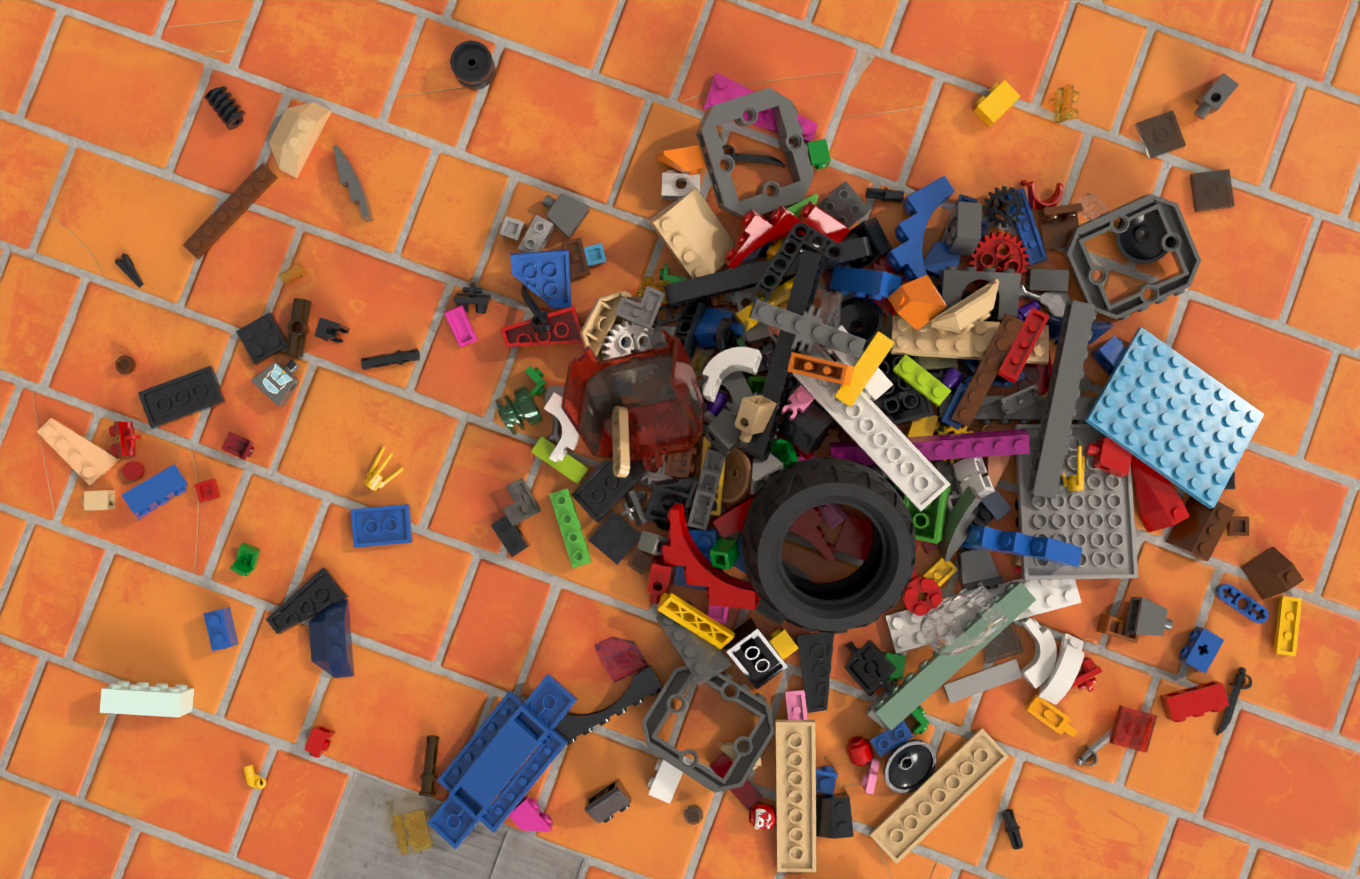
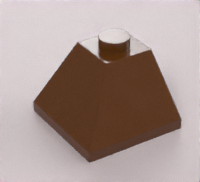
(1271, 573)

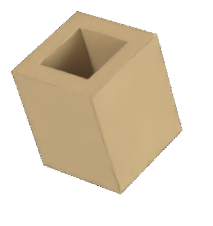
(99, 500)

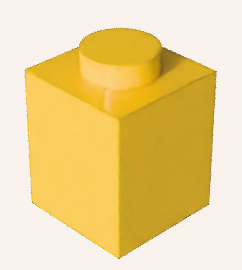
(782, 642)

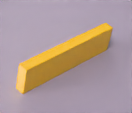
(865, 369)

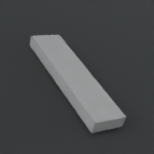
(982, 680)

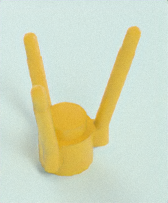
(374, 478)
(1076, 482)

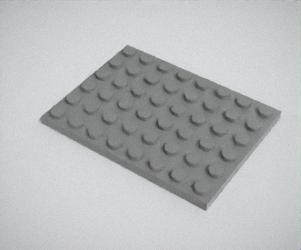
(1091, 518)

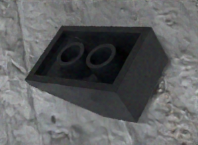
(754, 654)

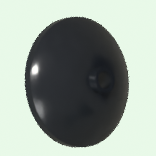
(1143, 249)
(861, 314)
(909, 765)

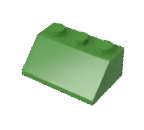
(931, 520)

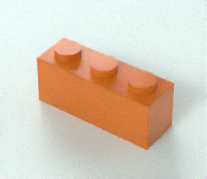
(820, 369)

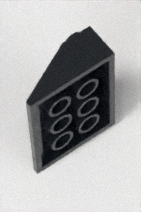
(901, 401)

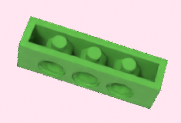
(570, 528)

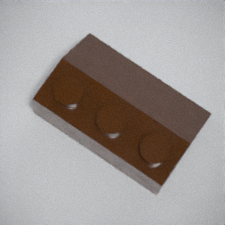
(1202, 530)

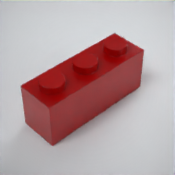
(1194, 701)

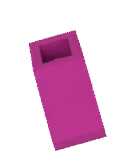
(530, 817)

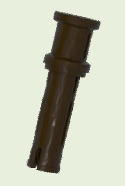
(429, 775)

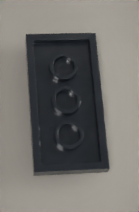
(181, 397)
(604, 489)

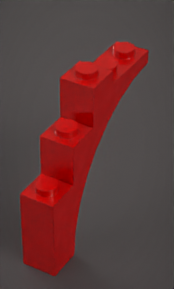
(761, 230)
(805, 525)
(698, 570)

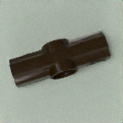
(300, 314)

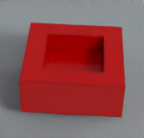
(207, 490)

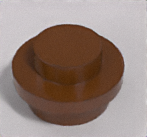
(125, 365)

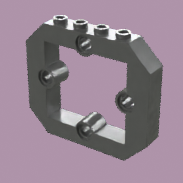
(788, 127)
(1182, 250)
(744, 762)

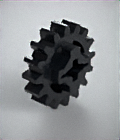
(1008, 215)

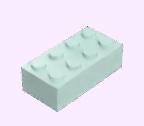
(146, 699)

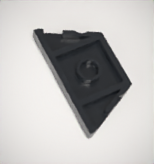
(665, 495)

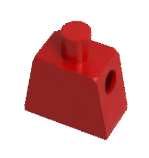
(1109, 457)
(659, 573)

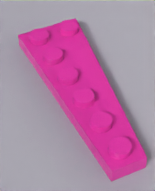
(724, 89)

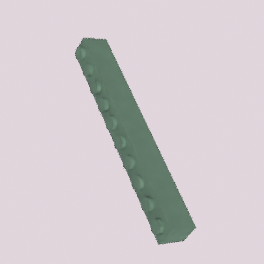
(941, 667)

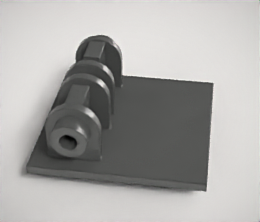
(844, 205)

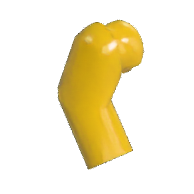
(253, 779)

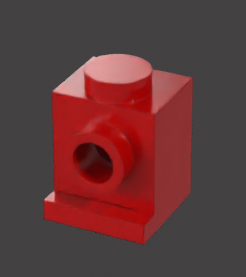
(319, 741)

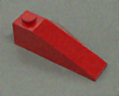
(1156, 497)

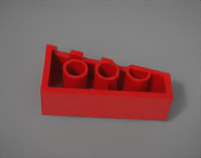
(564, 330)

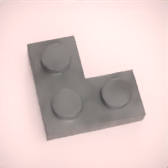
(643, 312)
(524, 505)

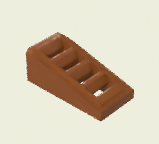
(1106, 626)

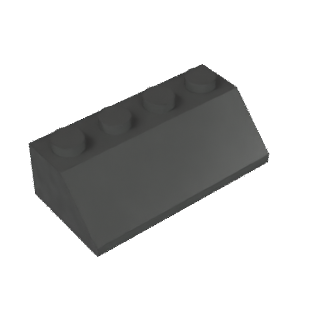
(697, 654)

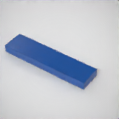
(1028, 232)

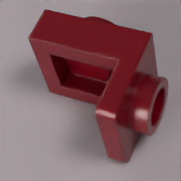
(238, 445)

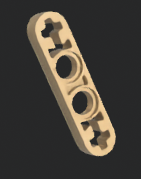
(620, 440)

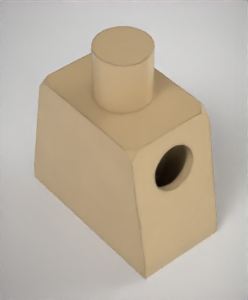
(753, 416)

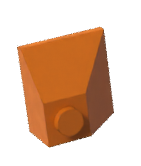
(683, 159)
(917, 301)

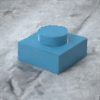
(595, 254)

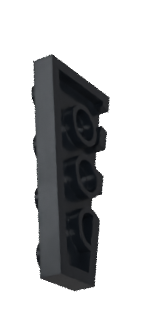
(312, 598)
(815, 662)

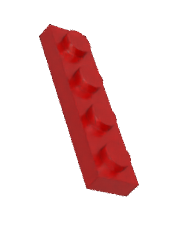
(1023, 345)

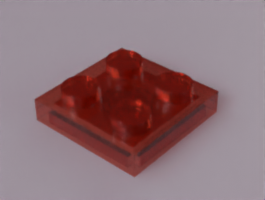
(1133, 729)

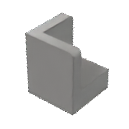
(512, 228)

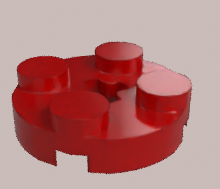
(932, 598)

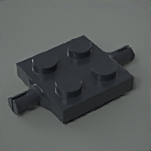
(870, 667)

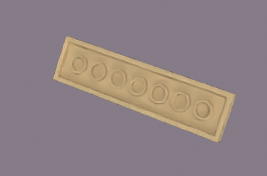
(960, 345)
(796, 795)
(938, 795)

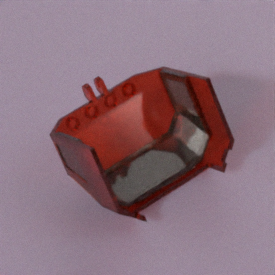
(653, 386)

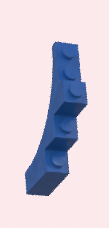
(911, 231)
(1023, 545)

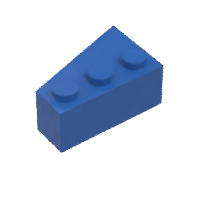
(155, 492)

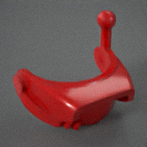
(1035, 203)

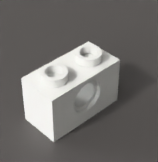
(669, 182)

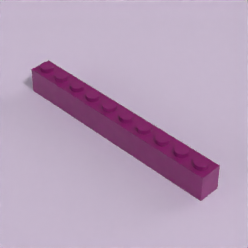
(949, 446)

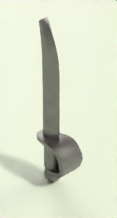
(1091, 750)

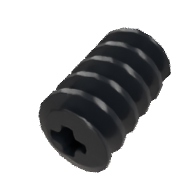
(225, 107)

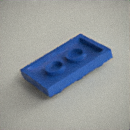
(381, 525)

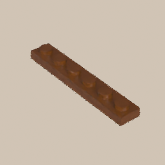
(230, 211)
(987, 369)

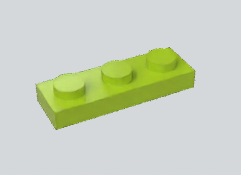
(921, 380)

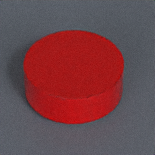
(133, 470)

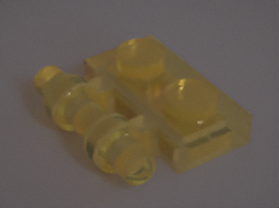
(418, 831)

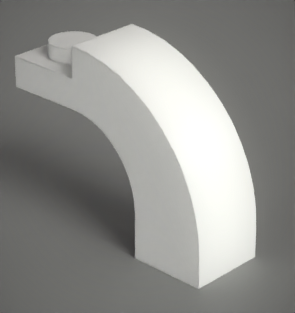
(726, 362)
(569, 434)
(1045, 654)
(1064, 671)

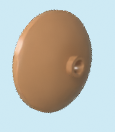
(736, 476)

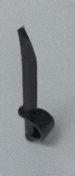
(753, 158)
(539, 317)
(1237, 686)

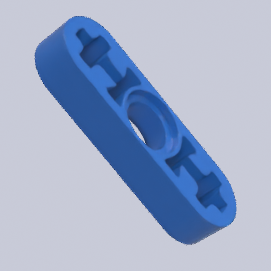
(1232, 602)

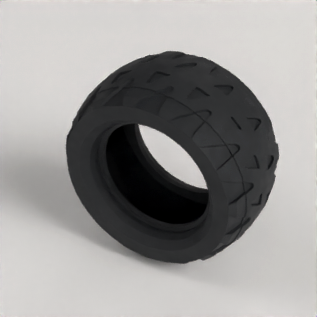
(842, 603)

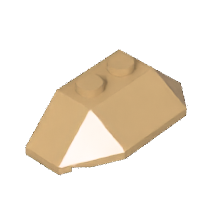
(297, 136)
(968, 311)
(601, 320)

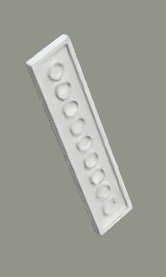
(878, 439)
(1049, 596)

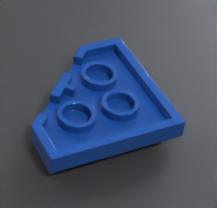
(545, 275)

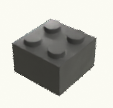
(964, 228)

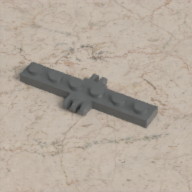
(807, 328)

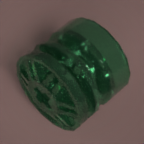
(518, 410)

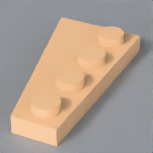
(82, 455)

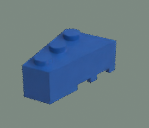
(864, 282)

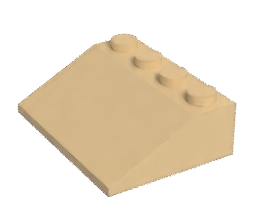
(693, 235)

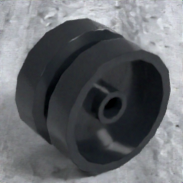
(462, 62)

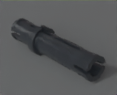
(398, 357)

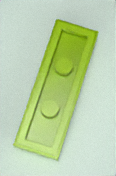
(568, 466)

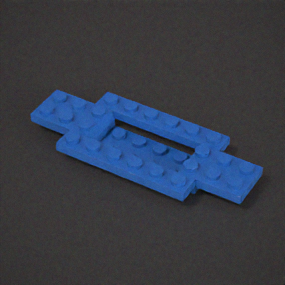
(495, 757)

